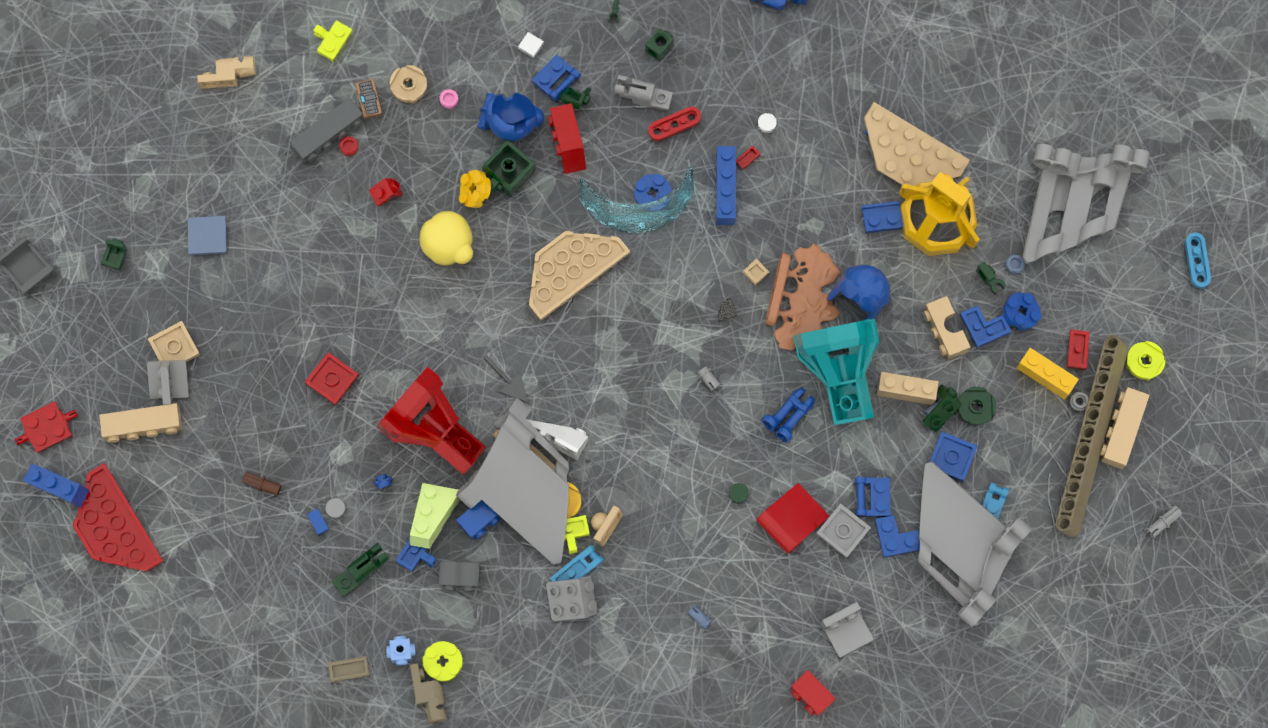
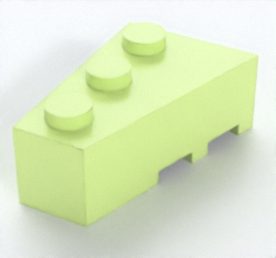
(432, 511)

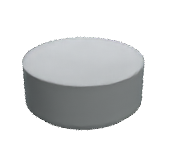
(335, 508)

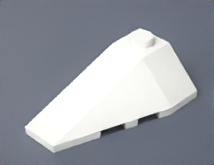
(562, 438)

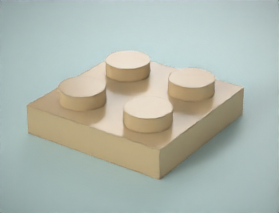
(174, 344)

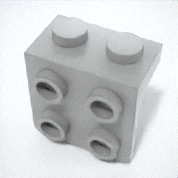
(571, 598)

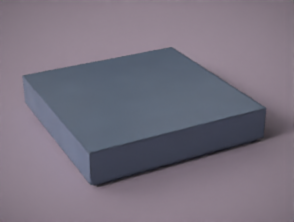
(207, 235)

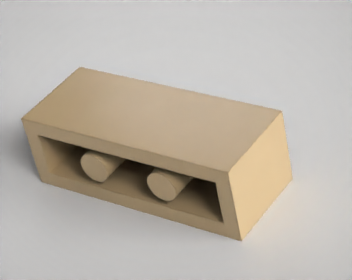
(907, 388)

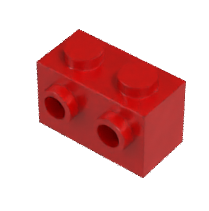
(812, 694)

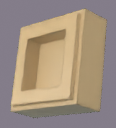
(755, 272)

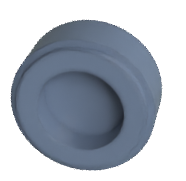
(1014, 264)

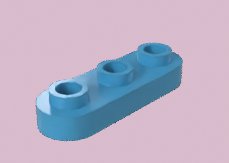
(1200, 253)

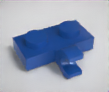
(411, 556)

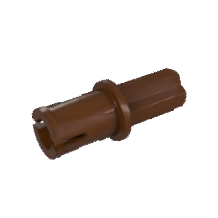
(261, 483)

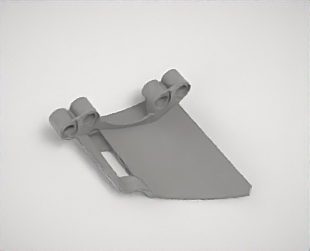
(521, 484)

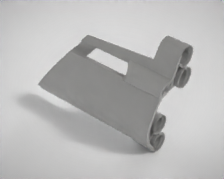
(965, 540)

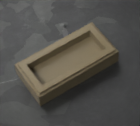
(348, 669)

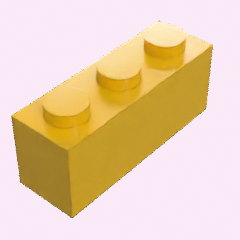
(1047, 373)

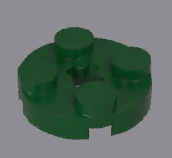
(984, 399)

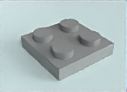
(843, 530)

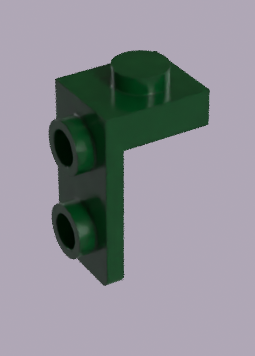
(944, 409)

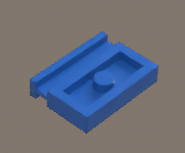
(882, 217)

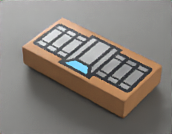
(368, 98)

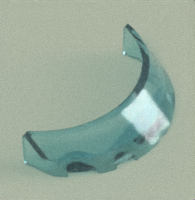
(638, 217)

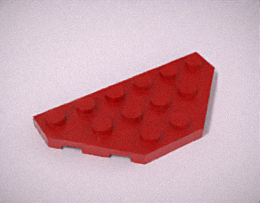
(111, 526)

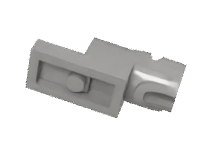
(643, 93)

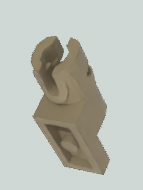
(428, 694)

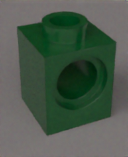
(656, 51)

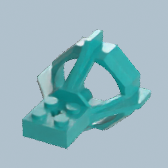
(843, 373)

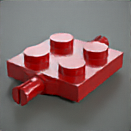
(46, 427)

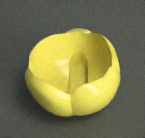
(447, 239)

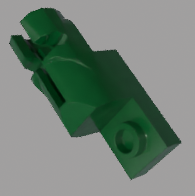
(360, 570)

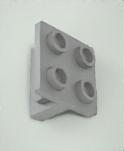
(167, 380)

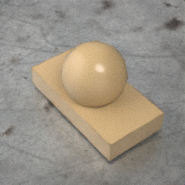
(605, 524)

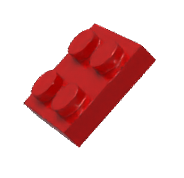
(331, 378)

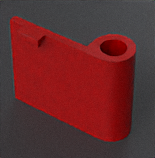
(792, 518)

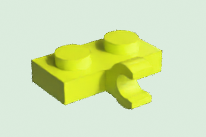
(333, 40)
(575, 528)

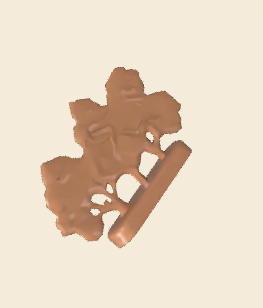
(808, 303)

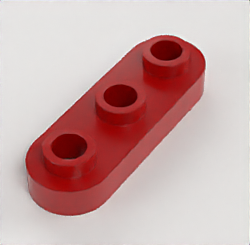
(680, 118)

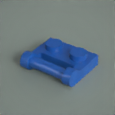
(551, 74)
(878, 497)

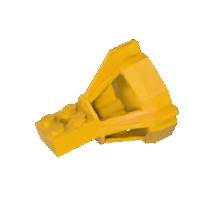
(943, 204)

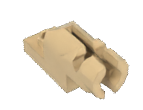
(227, 72)

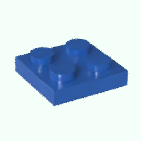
(953, 456)

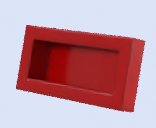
(748, 157)

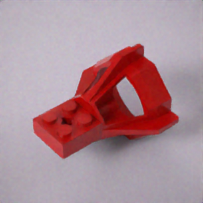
(437, 428)

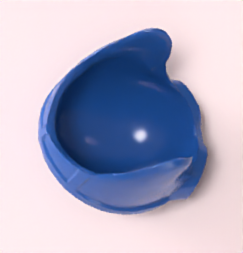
(866, 287)

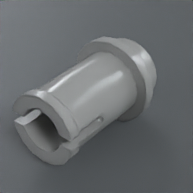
(708, 378)

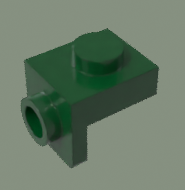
(577, 99)
(114, 254)

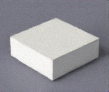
(530, 45)

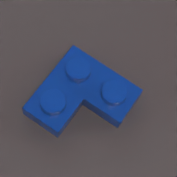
(982, 331)
(891, 541)

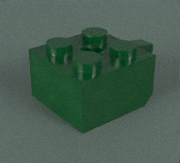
(508, 180)

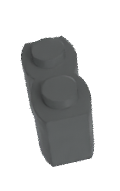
(459, 575)

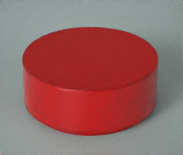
(348, 146)

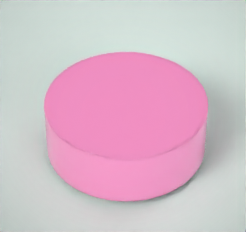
(449, 99)

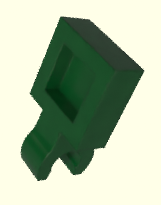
(987, 273)

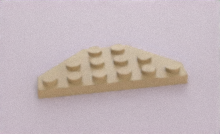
(906, 151)
(570, 266)

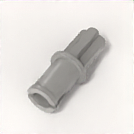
(1164, 521)

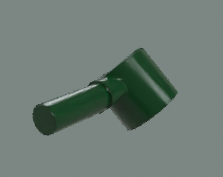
(615, 11)

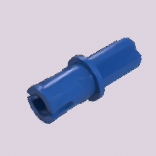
(483, 125)

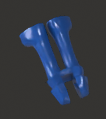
(793, 402)

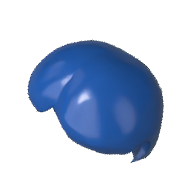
(512, 116)

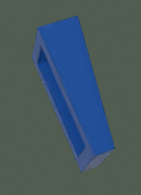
(318, 522)

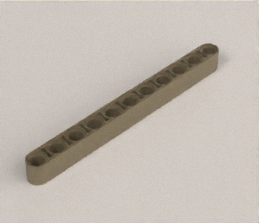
(1092, 436)

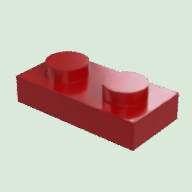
(1078, 349)

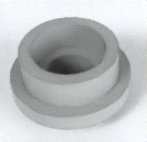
(1083, 397)

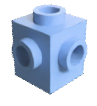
(403, 657)

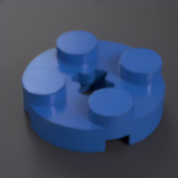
(649, 182)
(1028, 304)

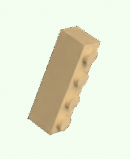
(140, 422)
(1124, 428)

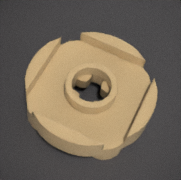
(410, 94)

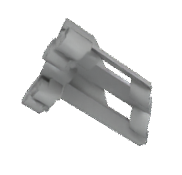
(1069, 185)

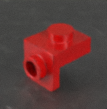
(385, 191)

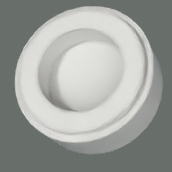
(767, 123)

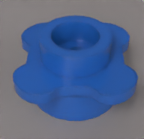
(382, 481)

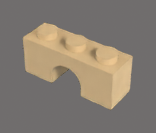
(950, 343)

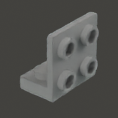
(846, 630)

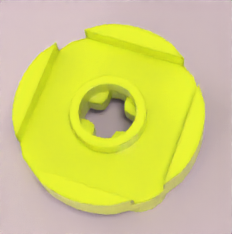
(1135, 365)
(451, 668)

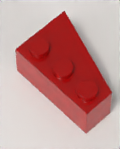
(568, 138)

